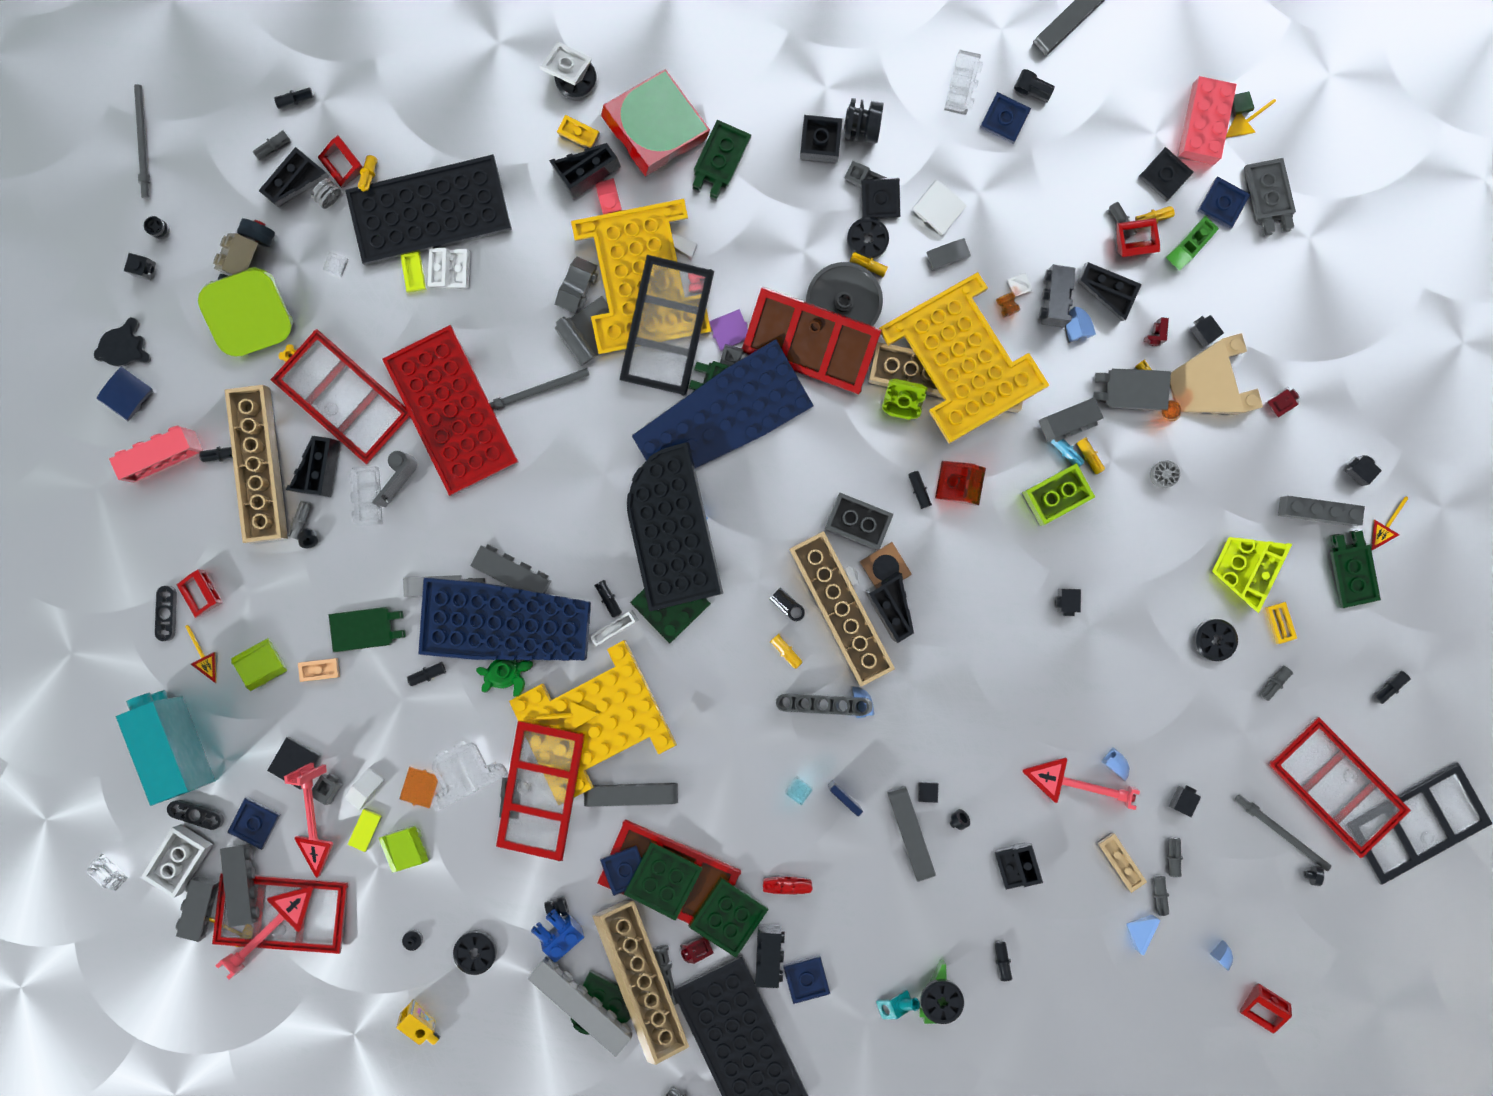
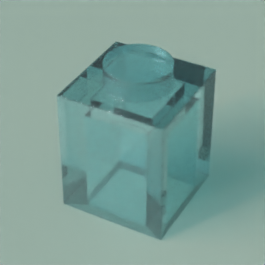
(798, 790)

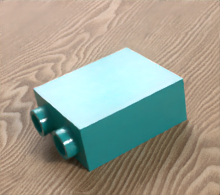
(164, 746)

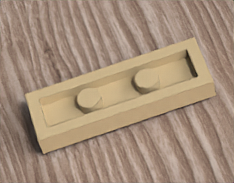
(1122, 862)

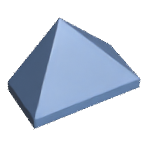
(1142, 932)

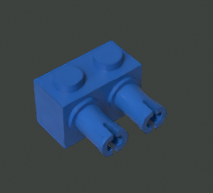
(561, 938)

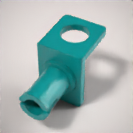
(898, 1005)

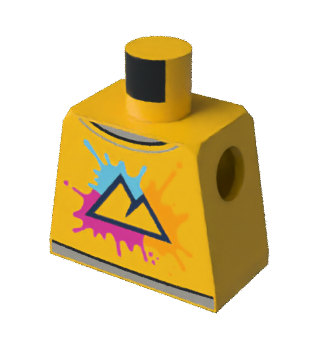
(417, 1024)

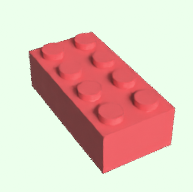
(1207, 120)
(155, 454)

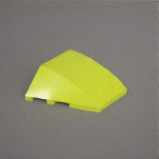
(1251, 568)

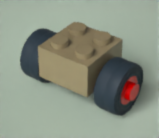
(240, 247)

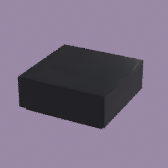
(928, 792)

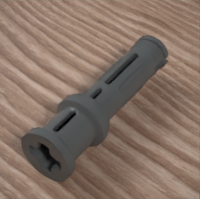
(665, 966)

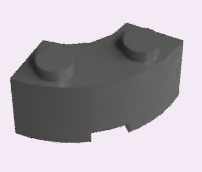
(576, 285)

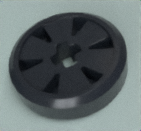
(581, 89)
(872, 227)
(1227, 643)
(463, 957)
(948, 1012)

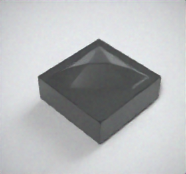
(731, 355)

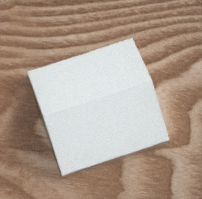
(566, 63)

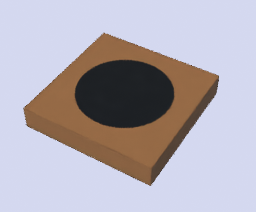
(884, 564)

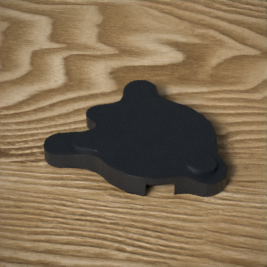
(121, 346)

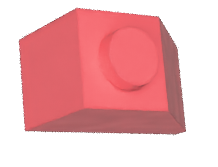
(608, 196)

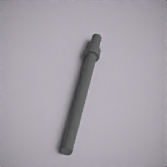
(143, 177)
(500, 403)
(1254, 810)

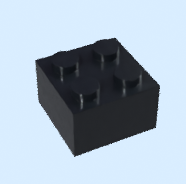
(821, 138)

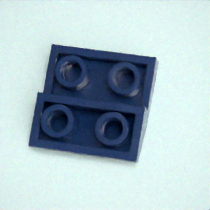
(124, 393)

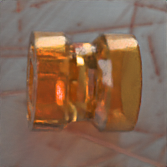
(1008, 304)
(1173, 413)

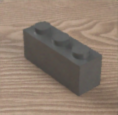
(1071, 420)
(197, 908)

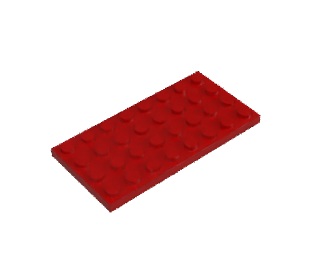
(450, 410)

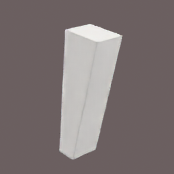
(684, 246)
(614, 628)

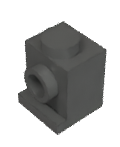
(320, 792)

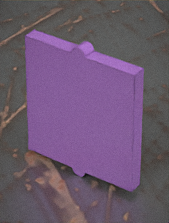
(729, 329)

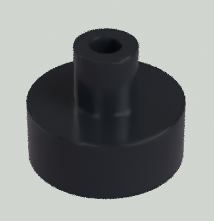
(307, 538)
(960, 819)
(1315, 875)
(414, 936)

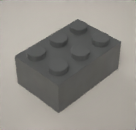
(859, 521)

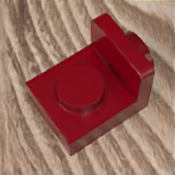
(1160, 330)
(1284, 401)
(696, 950)

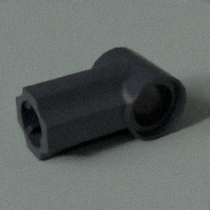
(1030, 84)
(786, 603)

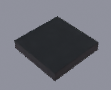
(1166, 174)
(880, 197)
(291, 757)

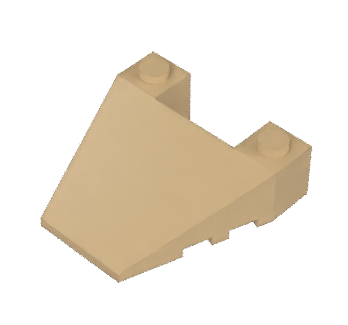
(1209, 383)

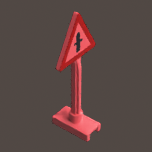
(1050, 778)
(313, 849)
(291, 907)

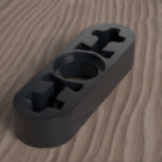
(172, 599)
(187, 818)

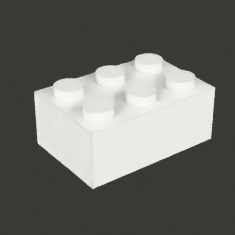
(176, 860)

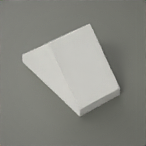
(364, 788)

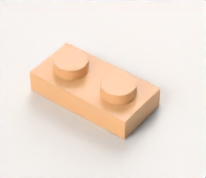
(318, 669)

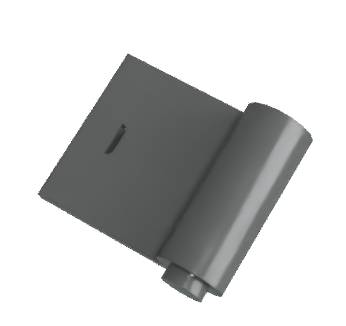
(579, 333)
(404, 466)

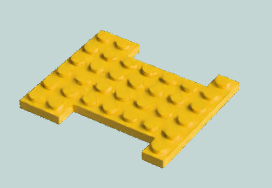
(622, 247)
(964, 359)
(624, 710)

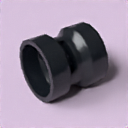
(153, 224)
(559, 905)

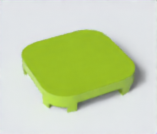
(245, 312)

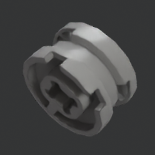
(326, 193)
(1165, 474)

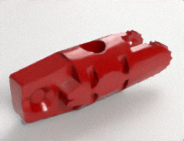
(787, 885)

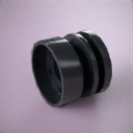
(864, 120)

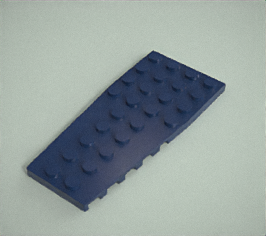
(730, 408)
(500, 623)

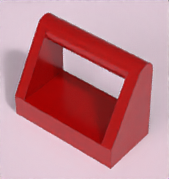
(335, 144)
(1141, 247)
(207, 589)
(1270, 1001)

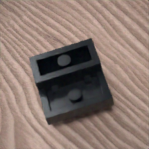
(1018, 866)

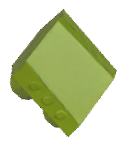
(904, 399)
(258, 664)
(404, 848)

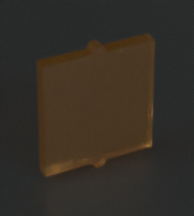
(419, 787)

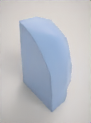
(1080, 325)
(859, 692)
(1117, 763)
(1223, 955)

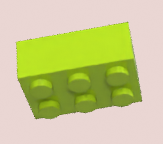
(1058, 494)

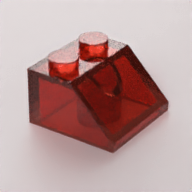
(960, 482)

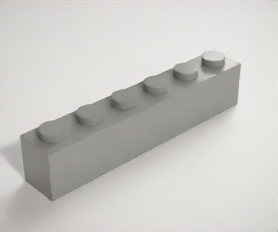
(581, 1006)

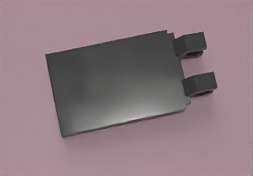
(1271, 194)
(1135, 389)

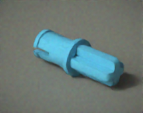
(1068, 452)

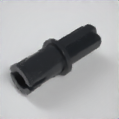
(293, 97)
(216, 454)
(919, 489)
(608, 598)
(426, 674)
(1392, 687)
(1003, 961)

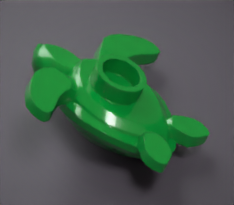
(505, 674)

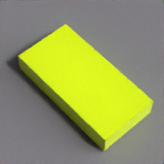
(413, 272)
(364, 830)

